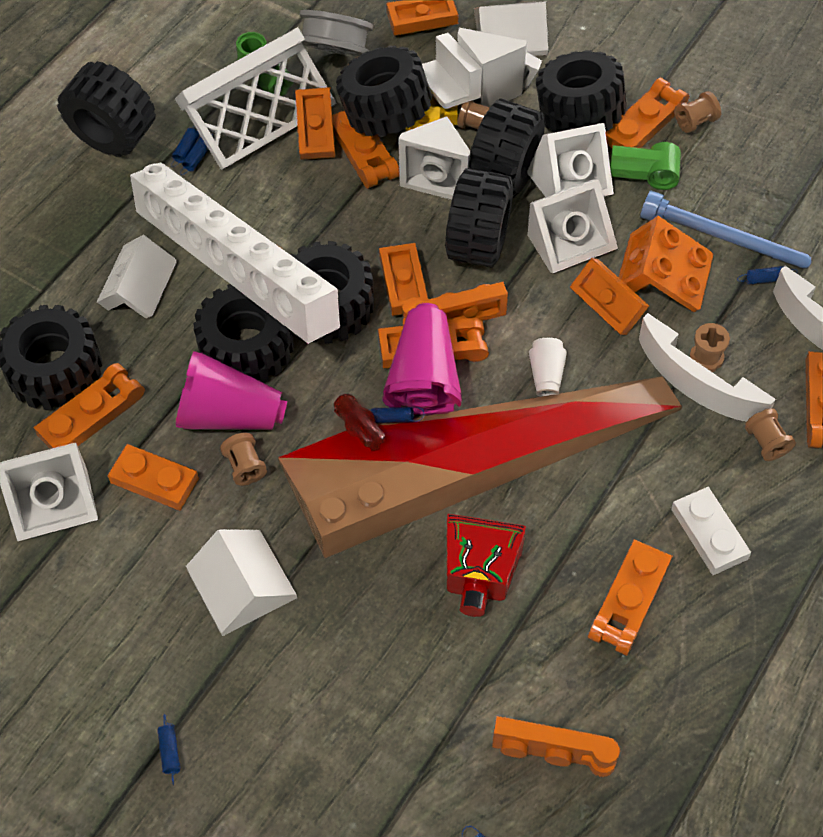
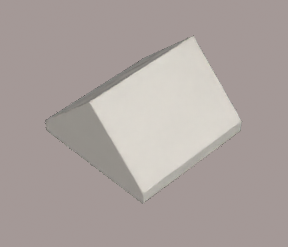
(516, 21)
(501, 63)
(432, 158)
(572, 159)
(571, 226)
(47, 491)
(239, 578)

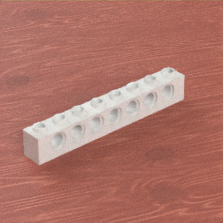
(237, 252)

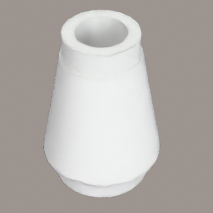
(547, 365)

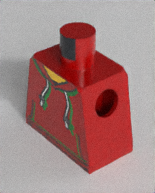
(481, 560)

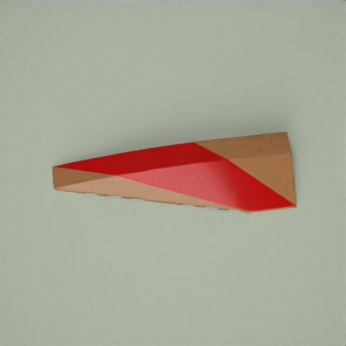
(455, 456)

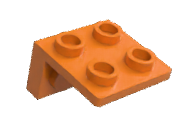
(668, 261)

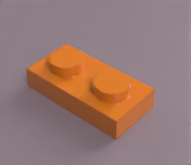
(421, 15)
(315, 123)
(402, 275)
(609, 296)
(153, 477)

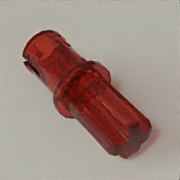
(359, 421)

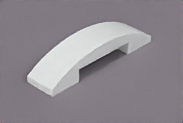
(795, 300)
(695, 380)

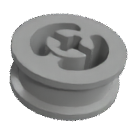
(334, 32)

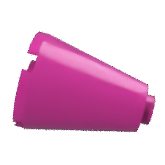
(424, 365)
(226, 399)

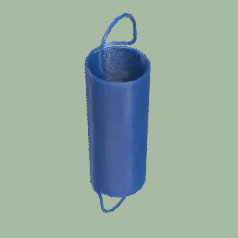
(185, 145)
(195, 155)
(763, 275)
(394, 415)
(168, 749)

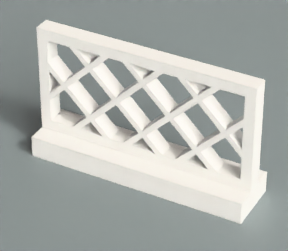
(234, 77)

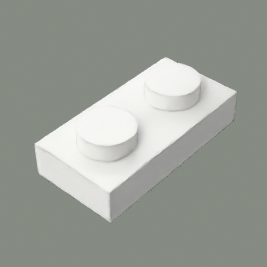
(710, 531)

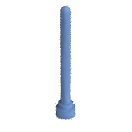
(656, 205)

